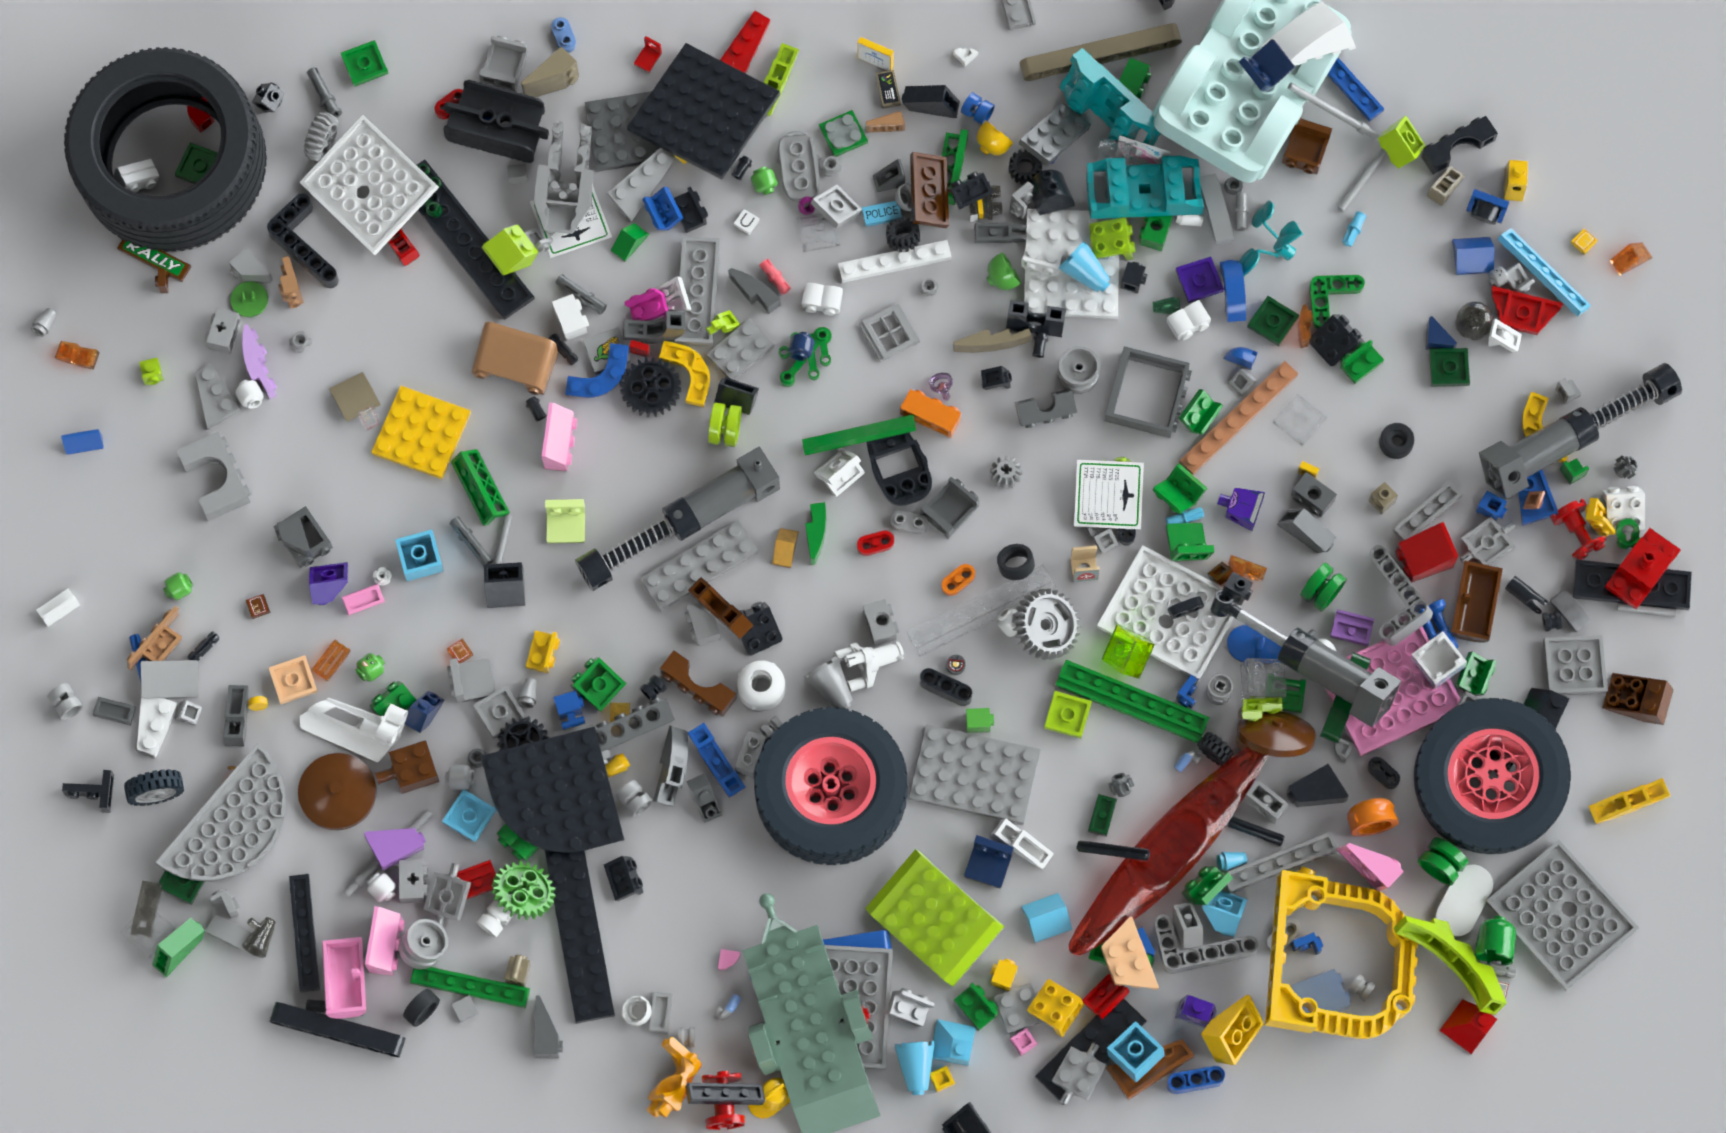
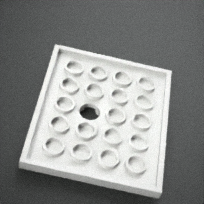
(370, 160)
(1064, 233)
(1147, 593)

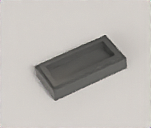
(114, 711)

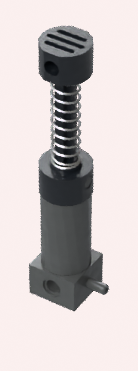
(1509, 466)
(687, 515)

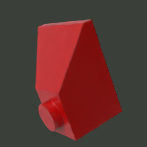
(1468, 1026)

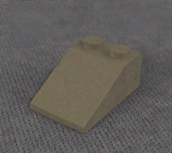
(552, 75)

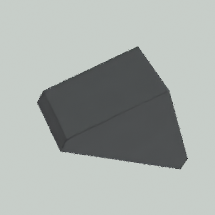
(890, 176)

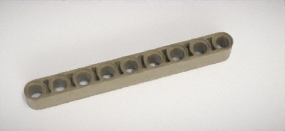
(1102, 51)

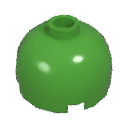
(1002, 274)

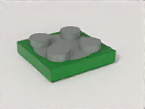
(843, 133)

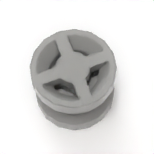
(686, 1036)

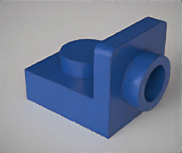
(1187, 689)
(1303, 943)

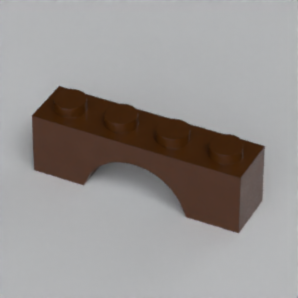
(720, 608)
(717, 698)

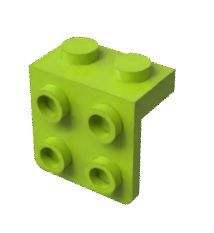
(1112, 238)

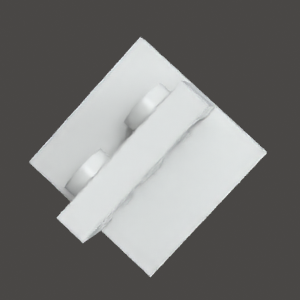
(840, 471)

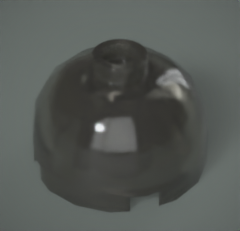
(1474, 320)

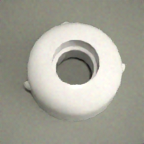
(761, 700)

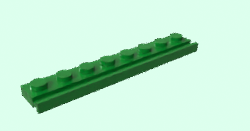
(1132, 701)

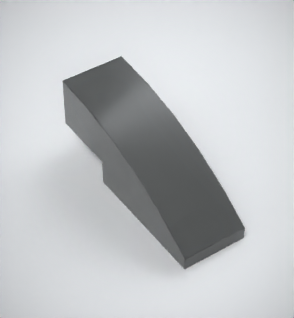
(755, 290)
(236, 715)

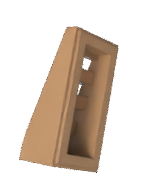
(886, 123)

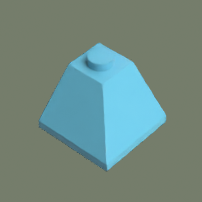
(1225, 912)
(953, 1042)

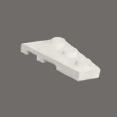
(154, 723)

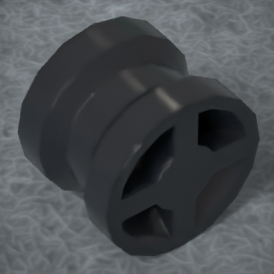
(1552, 621)

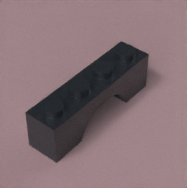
(1478, 133)

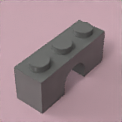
(1062, 406)

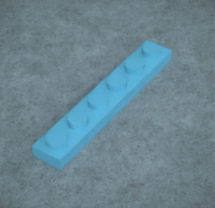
(1544, 272)

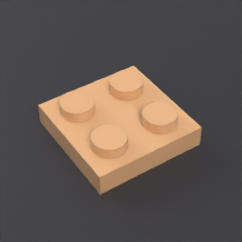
(293, 679)

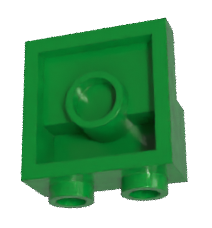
(597, 683)
(1206, 885)

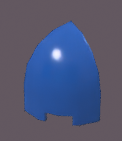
(1241, 356)

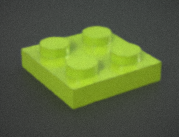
(1068, 714)

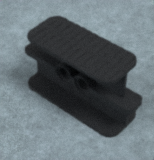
(479, 100)

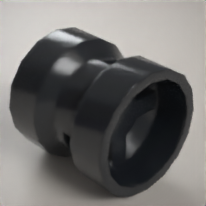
(653, 688)

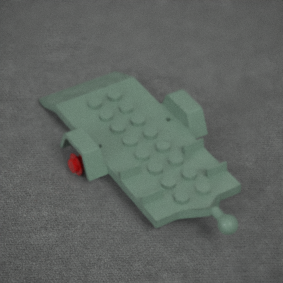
(804, 1017)

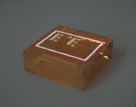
(460, 651)

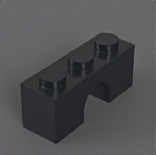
(1049, 323)

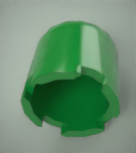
(1496, 941)

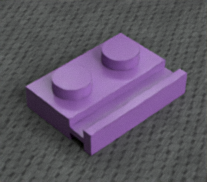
(1352, 628)

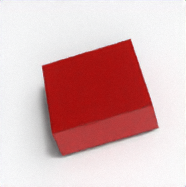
(639, 348)

